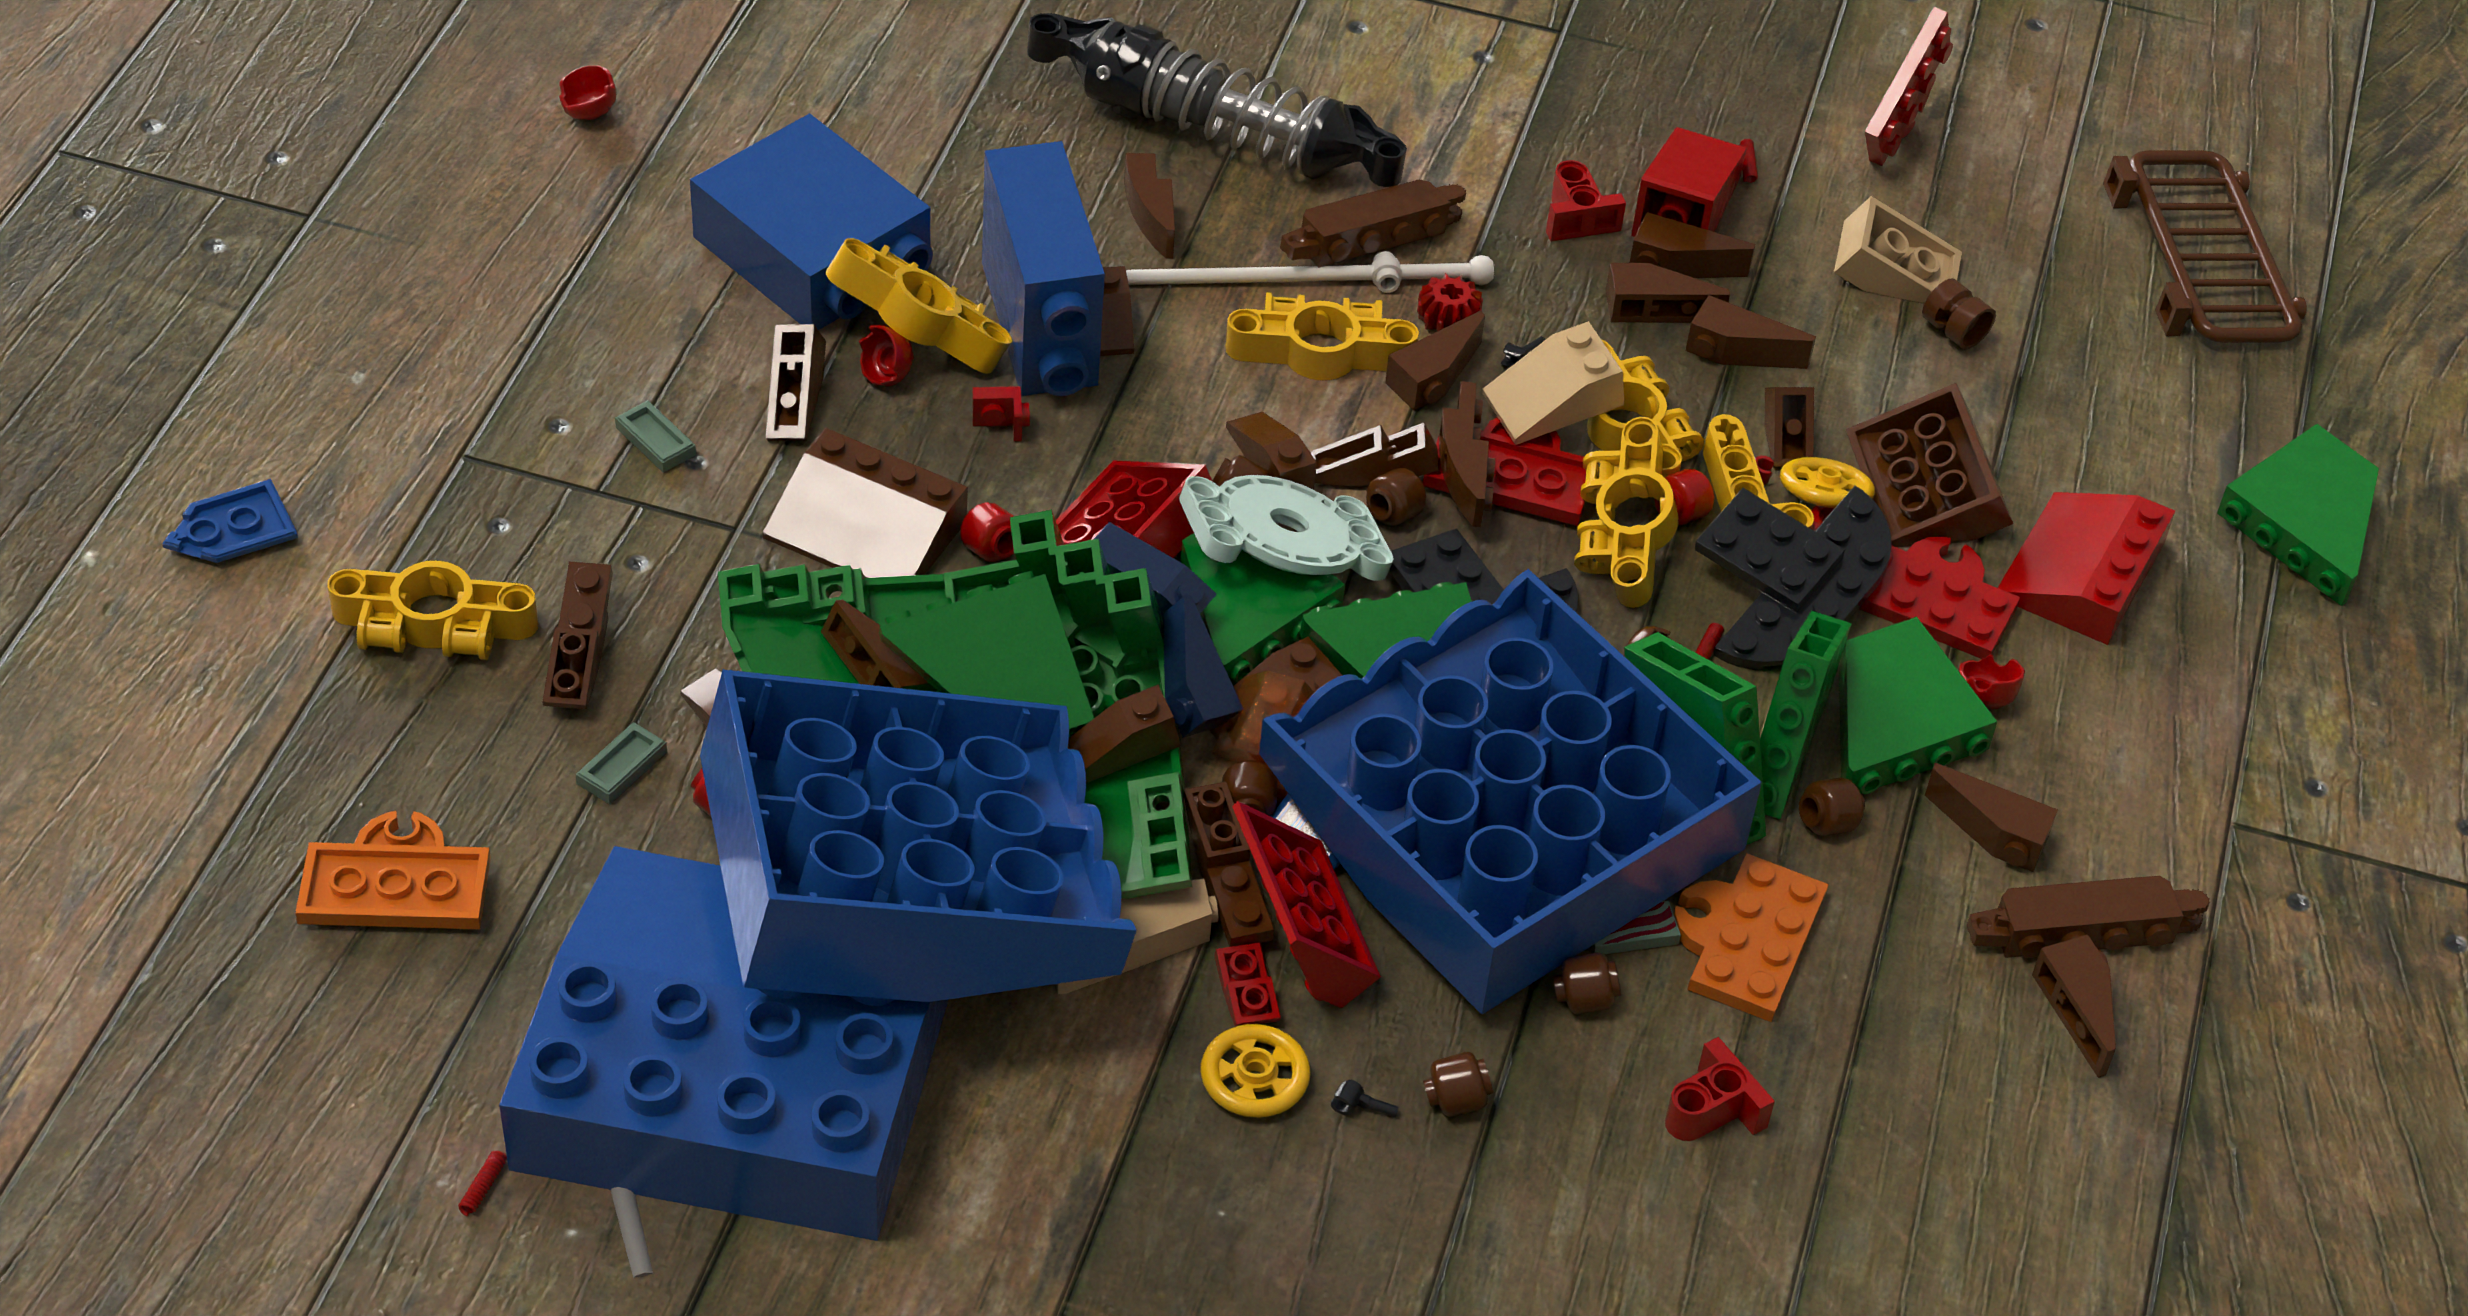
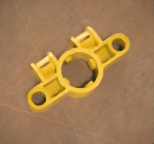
(919, 304)
(1277, 332)
(1646, 396)
(1619, 549)
(382, 604)

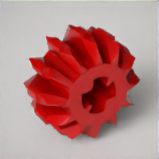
(1447, 302)

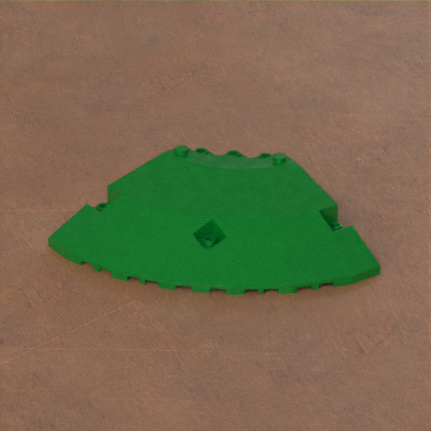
(1110, 627)

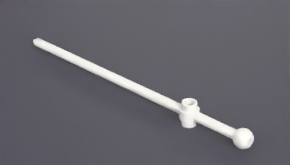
(1383, 270)

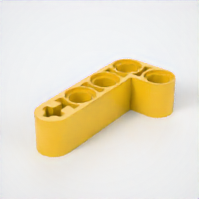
(1734, 467)

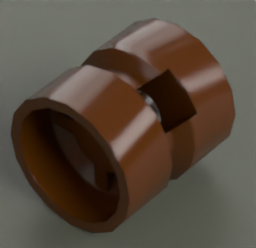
(1958, 313)

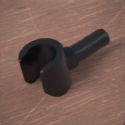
(1515, 353)
(1352, 1094)

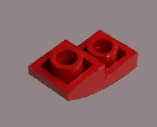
(1246, 984)

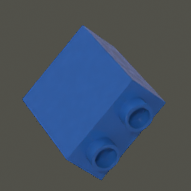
(791, 205)
(1042, 268)

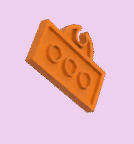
(394, 879)
(1749, 933)

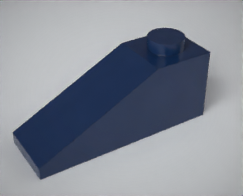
(1168, 576)
(1194, 674)

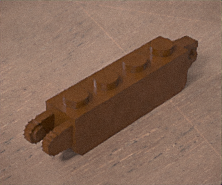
(1374, 222)
(2109, 911)

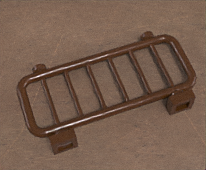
(2179, 298)

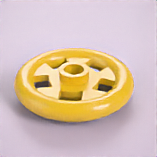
(1825, 480)
(1251, 1058)

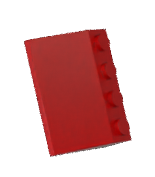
(1136, 499)
(2088, 559)
(1309, 907)

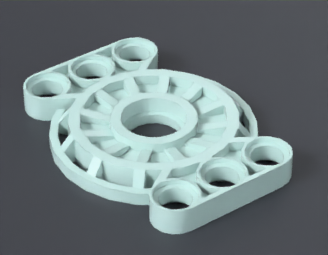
(1245, 516)

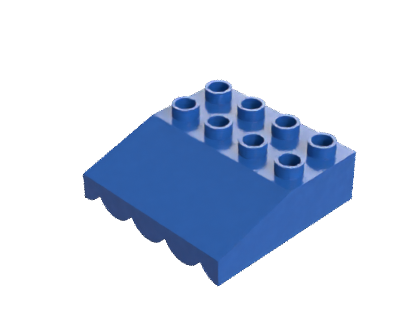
(1510, 789)
(905, 842)
(702, 1091)

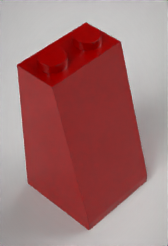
(1690, 180)

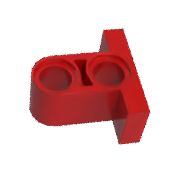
(1579, 206)
(1717, 1096)

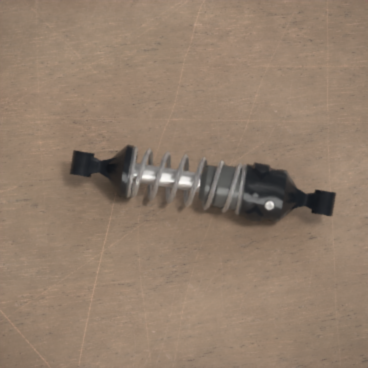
(1151, 78)

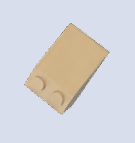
(1893, 254)
(1557, 385)

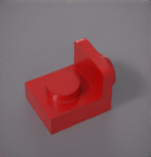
(1000, 408)

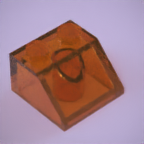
(1260, 697)

